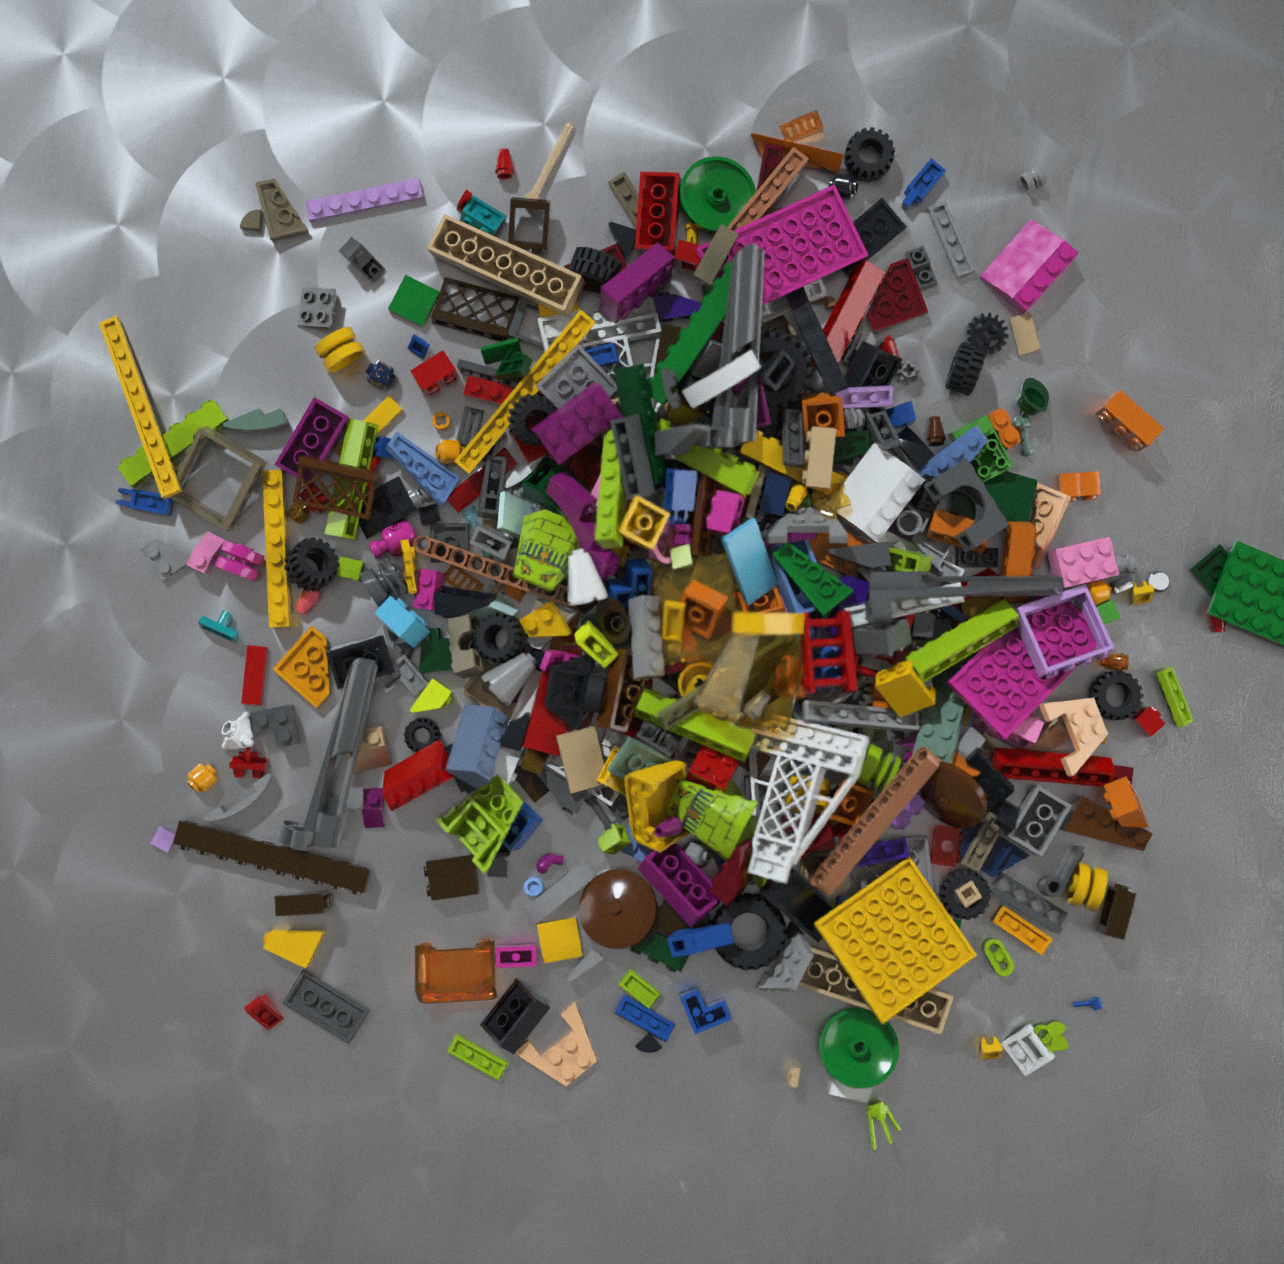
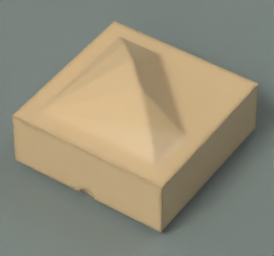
(793, 1075)

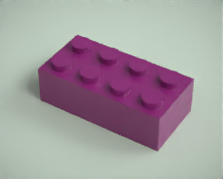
(636, 283)
(576, 423)
(314, 436)
(680, 883)

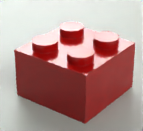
(435, 374)
(712, 769)

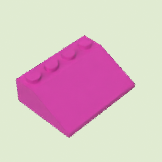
(1028, 265)

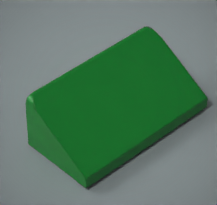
(497, 351)

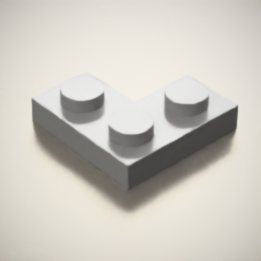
(404, 672)

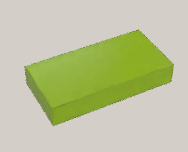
(640, 989)

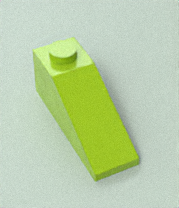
(909, 560)

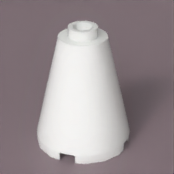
(583, 579)

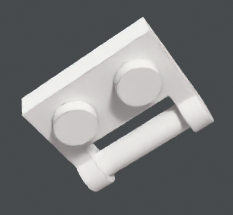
(1023, 1054)

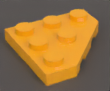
(307, 667)

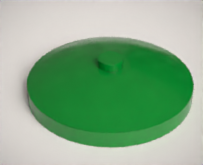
(715, 192)
(858, 1048)

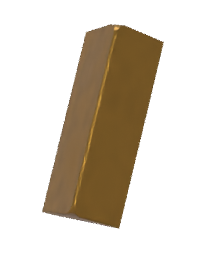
(534, 761)

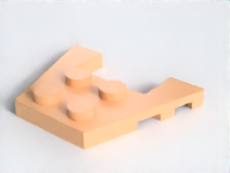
(1083, 726)
(567, 1057)

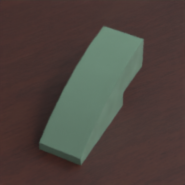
(258, 422)

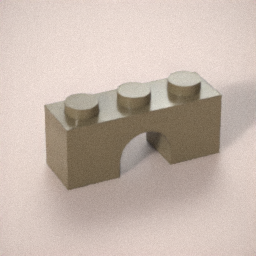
(461, 631)

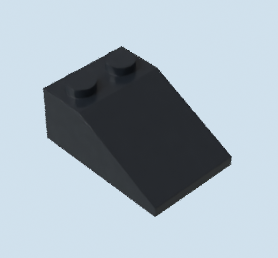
(389, 506)
(372, 648)

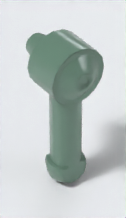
(1022, 424)

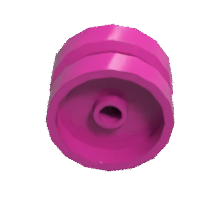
(239, 560)

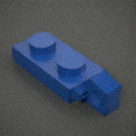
(923, 183)

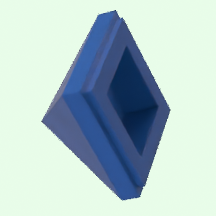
(419, 346)

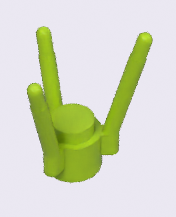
(877, 1110)

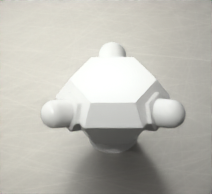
(238, 733)

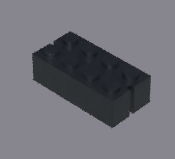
(798, 901)

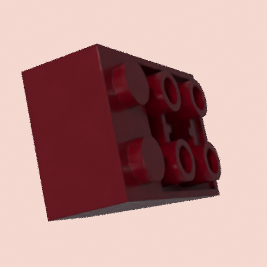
(734, 874)

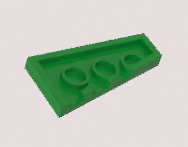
(813, 580)

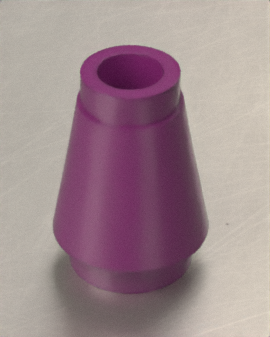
(669, 827)

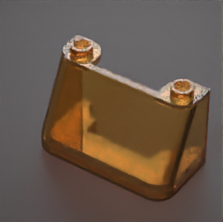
(455, 973)

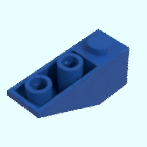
(699, 939)

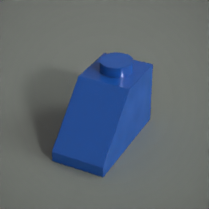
(901, 415)

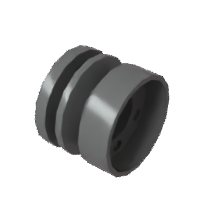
(383, 583)

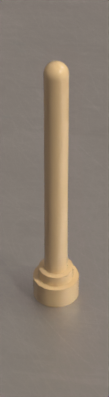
(550, 163)

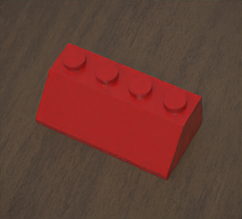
(658, 211)
(415, 775)

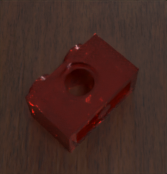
(937, 854)

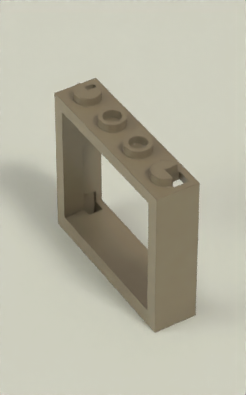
(184, 469)

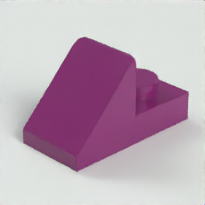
(908, 741)
(373, 808)

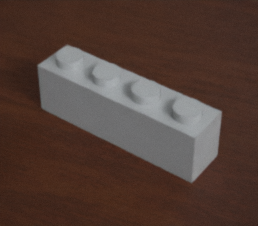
(646, 637)

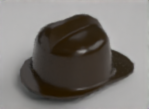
(613, 620)

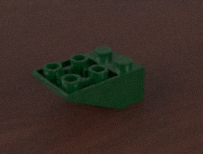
(537, 482)

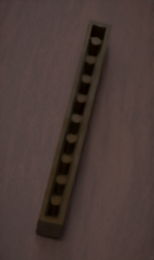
(272, 856)

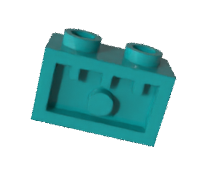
(482, 216)

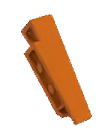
(817, 156)

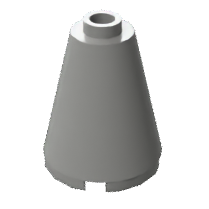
(510, 677)

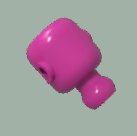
(391, 539)

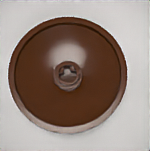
(954, 797)
(618, 909)

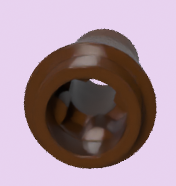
(935, 432)

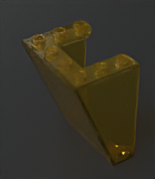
(670, 584)
(745, 669)

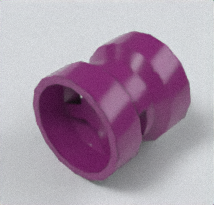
(682, 535)

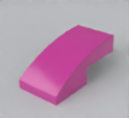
(554, 657)

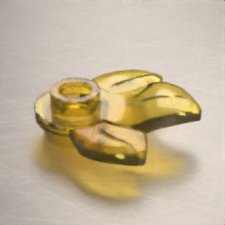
(833, 500)

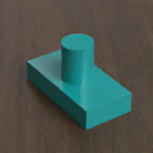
(220, 626)

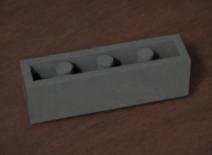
(632, 456)

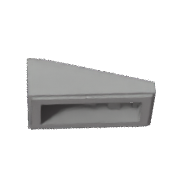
(590, 960)

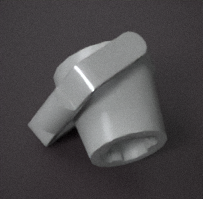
(910, 521)

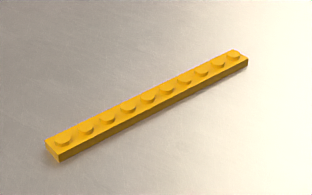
(140, 407)
(498, 423)

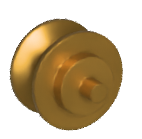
(298, 512)

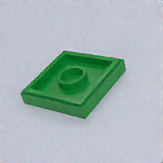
(414, 300)

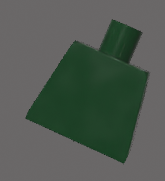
(435, 653)

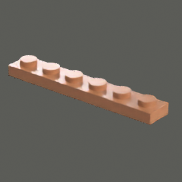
(770, 189)

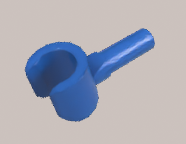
(1095, 1002)

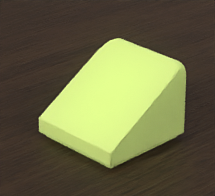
(681, 557)

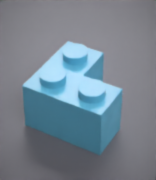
(405, 624)

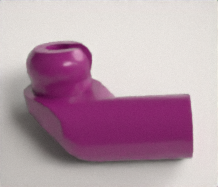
(547, 860)

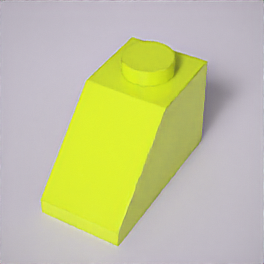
(595, 644)
(433, 697)

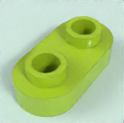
(998, 956)

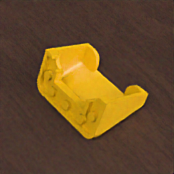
(647, 800)

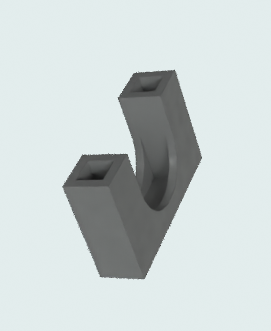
(988, 516)

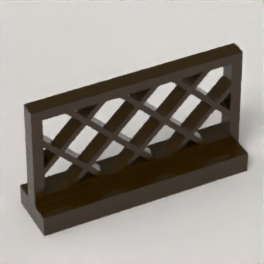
(470, 325)

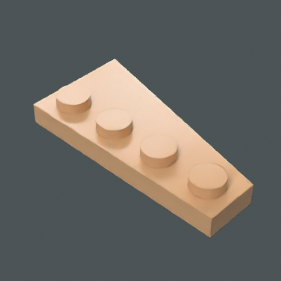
(1046, 516)

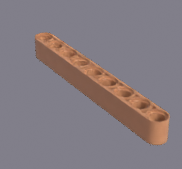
(487, 568)
(875, 820)

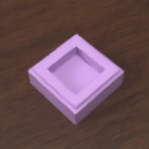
(163, 839)

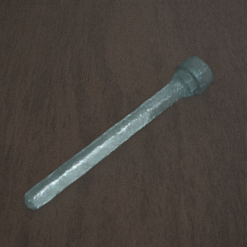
(470, 515)

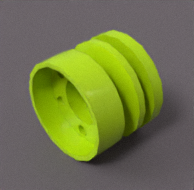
(878, 769)

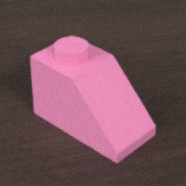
(206, 553)

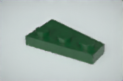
(851, 445)

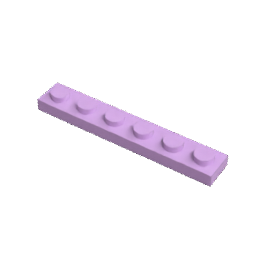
(364, 199)

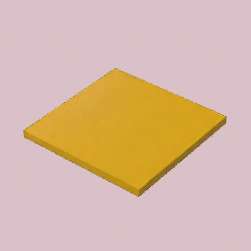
(895, 939)

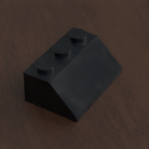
(872, 367)
(514, 1016)

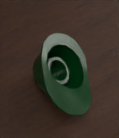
(1033, 397)

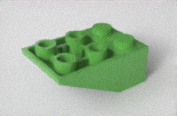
(992, 458)

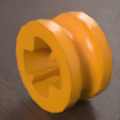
(440, 415)

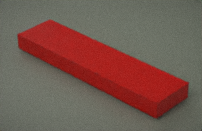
(471, 487)

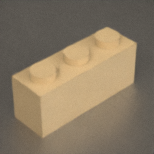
(819, 457)

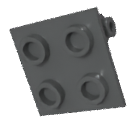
(317, 307)
(658, 738)

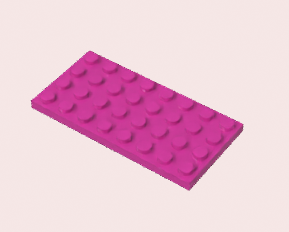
(800, 243)
(1001, 677)

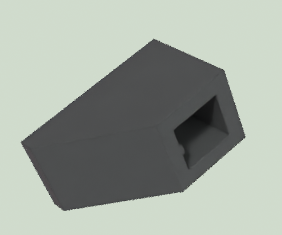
(361, 259)

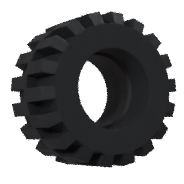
(876, 140)
(594, 266)
(965, 368)
(519, 414)
(321, 555)
(487, 633)
(1131, 689)
(948, 888)

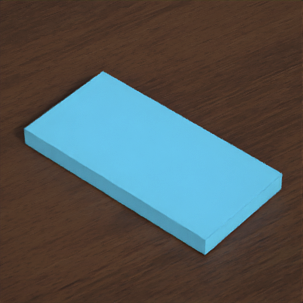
(749, 561)

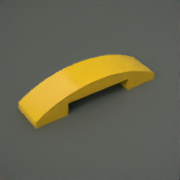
(768, 623)

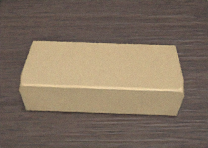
(1024, 334)

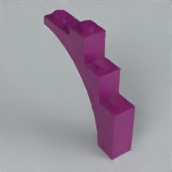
(579, 509)

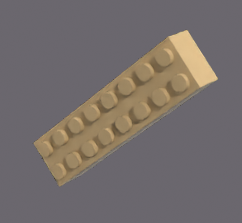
(506, 265)
(829, 978)

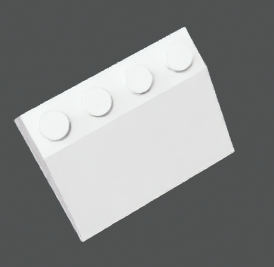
(878, 492)

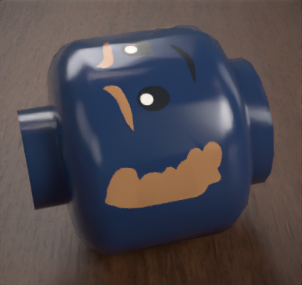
(380, 374)

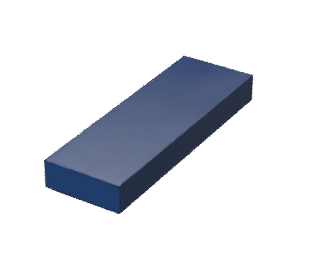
(644, 1018)

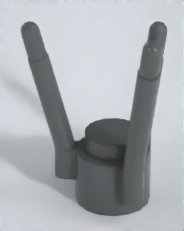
(852, 350)

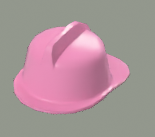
(664, 544)

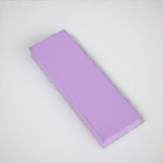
(866, 396)

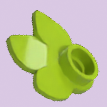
(1053, 1037)

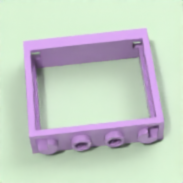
(1091, 616)

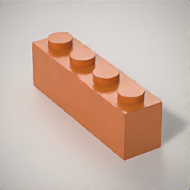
(1018, 554)

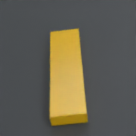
(381, 415)

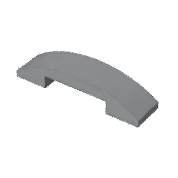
(261, 787)
(560, 892)

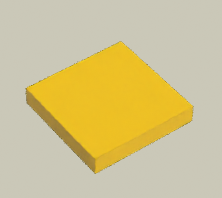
(559, 940)

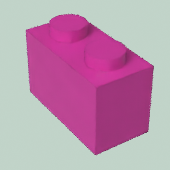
(724, 513)
(427, 583)
(516, 955)

